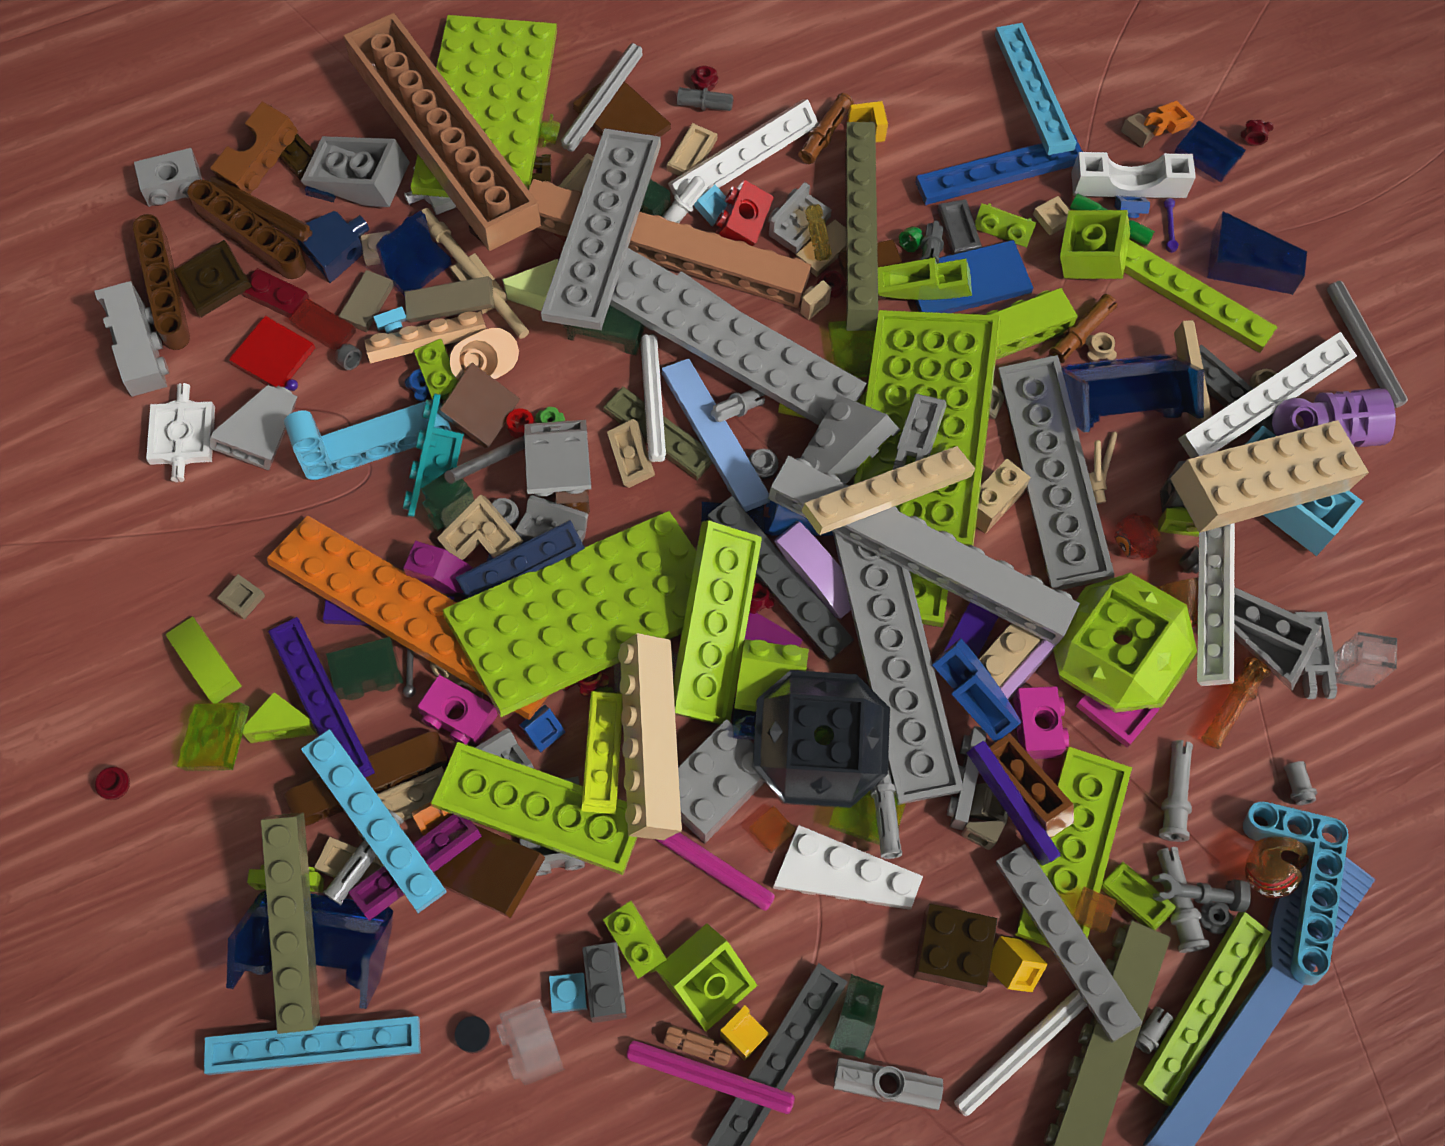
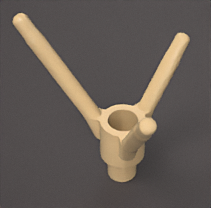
(1098, 477)

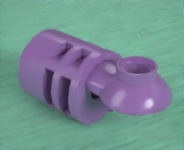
(1364, 415)

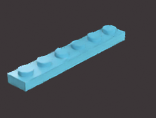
(1035, 89)
(374, 821)
(311, 1047)

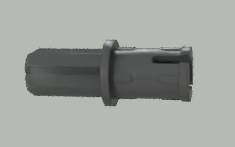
(704, 99)
(932, 242)

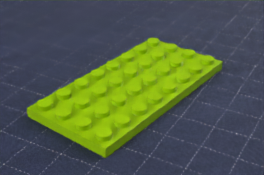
(502, 80)
(947, 360)
(575, 614)

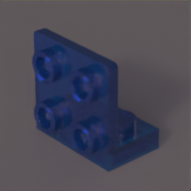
(410, 255)

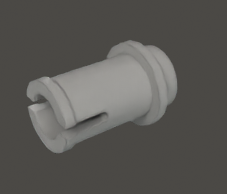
(1300, 783)
(1153, 1031)

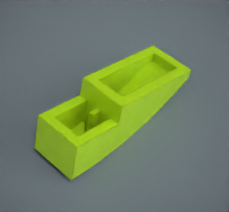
(925, 280)
(203, 660)

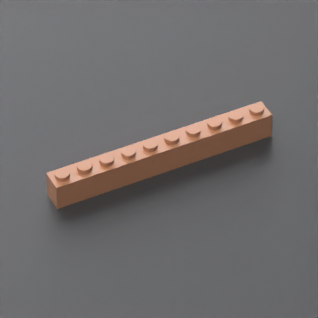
(690, 249)

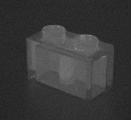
(1365, 660)
(530, 1041)

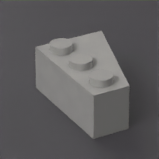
(847, 438)

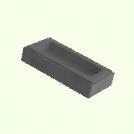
(959, 226)

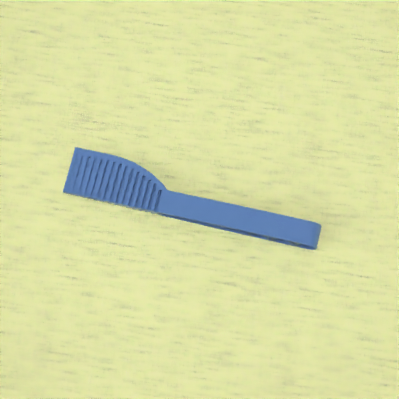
(1255, 1018)

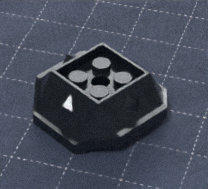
(814, 773)

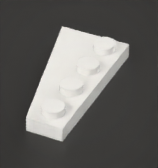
(838, 870)

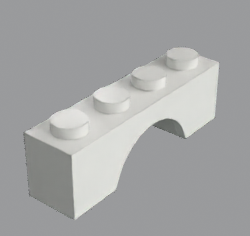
(1164, 178)

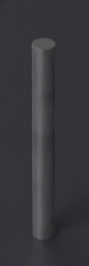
(485, 460)

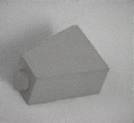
(256, 428)

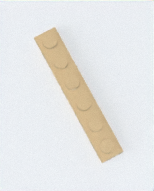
(887, 490)

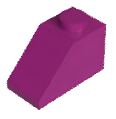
(436, 568)

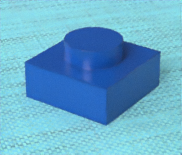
(1133, 204)
(542, 728)

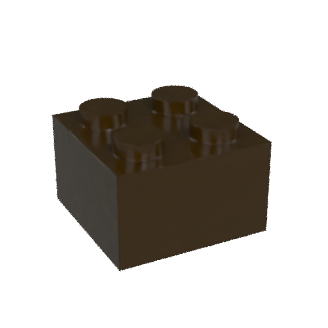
(955, 948)

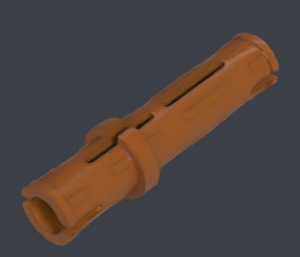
(820, 136)
(1076, 336)

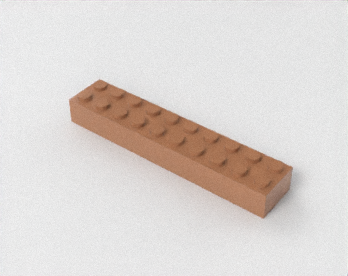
(443, 132)

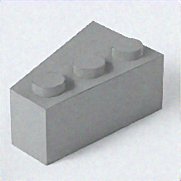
(133, 339)
(1274, 636)

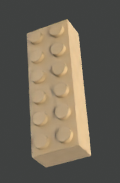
(1268, 475)

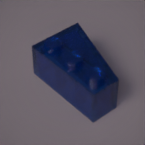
(1254, 257)

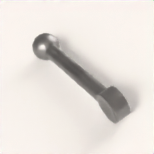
(409, 690)

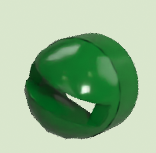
(914, 243)

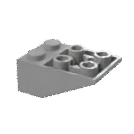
(557, 457)

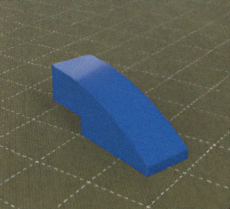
(977, 690)

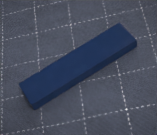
(527, 557)

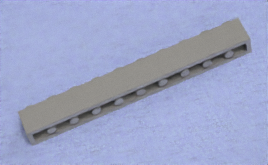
(937, 557)

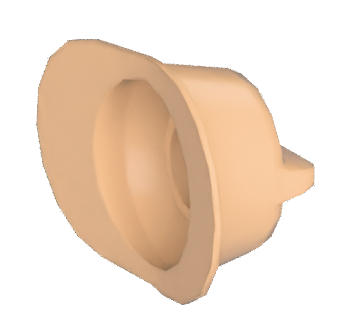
(490, 350)

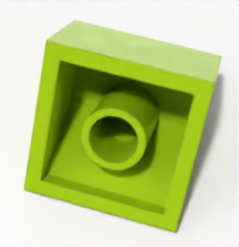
(763, 666)
(706, 976)

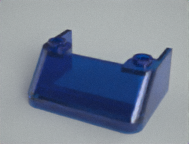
(1132, 386)
(341, 941)

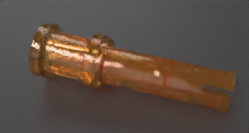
(1242, 691)

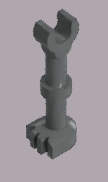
(1236, 894)

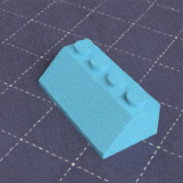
(1315, 521)

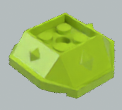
(1132, 673)

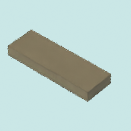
(449, 299)

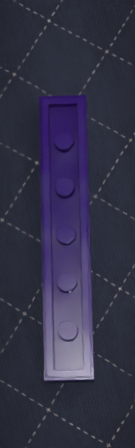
(316, 690)

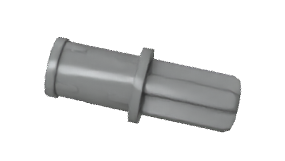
(737, 405)

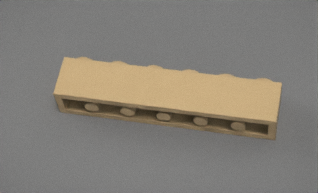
(649, 738)

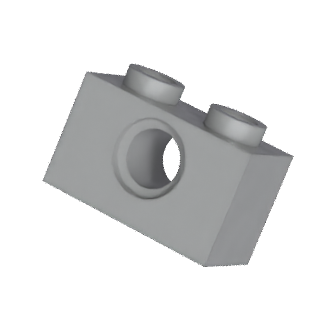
(167, 176)

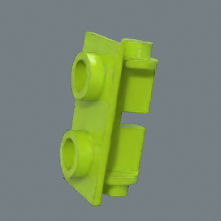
(1004, 225)
(436, 368)
(634, 939)

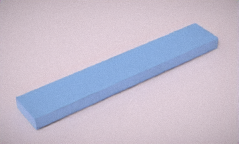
(715, 436)

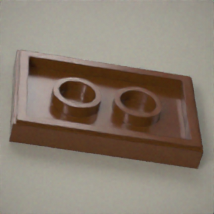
(626, 113)
(492, 872)

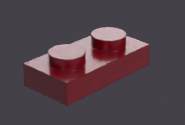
(275, 293)

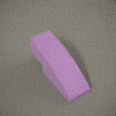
(815, 567)

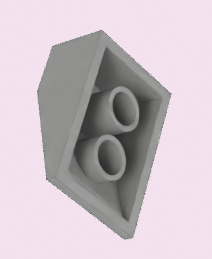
(357, 169)

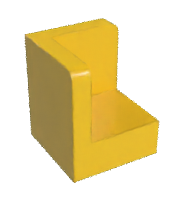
(870, 113)
(1016, 964)
(743, 1033)

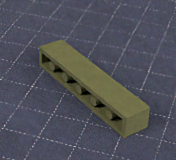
(290, 922)

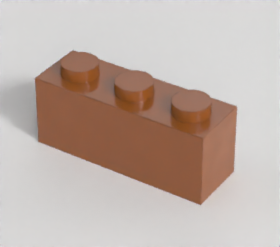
(1041, 794)

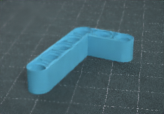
(356, 444)
(1315, 881)

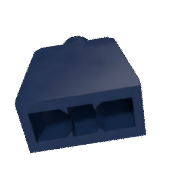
(334, 243)

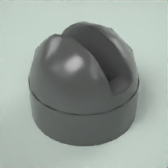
(348, 356)

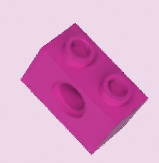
(447, 696)
(1045, 704)

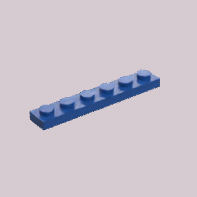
(992, 172)

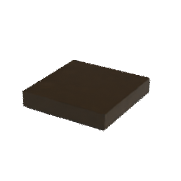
(212, 278)

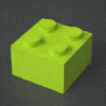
(1095, 244)

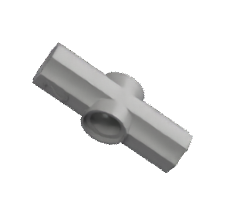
(911, 1087)

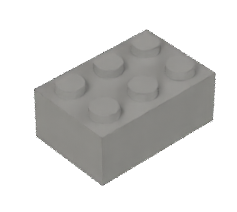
(716, 781)

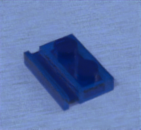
(1211, 151)

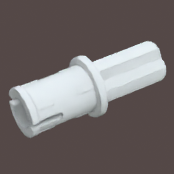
(684, 202)

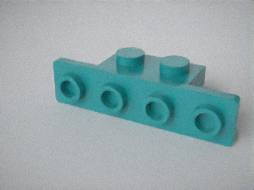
(438, 454)

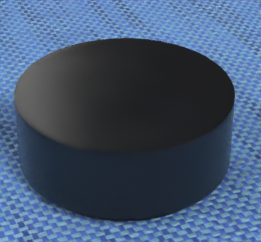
(472, 1034)

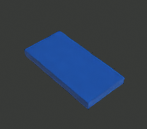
(995, 276)

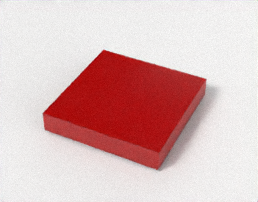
(272, 353)

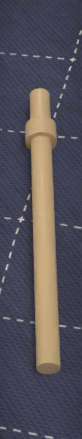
(443, 235)

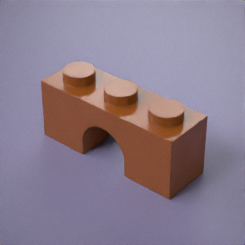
(247, 168)

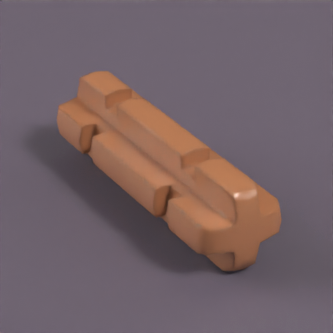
(698, 1045)

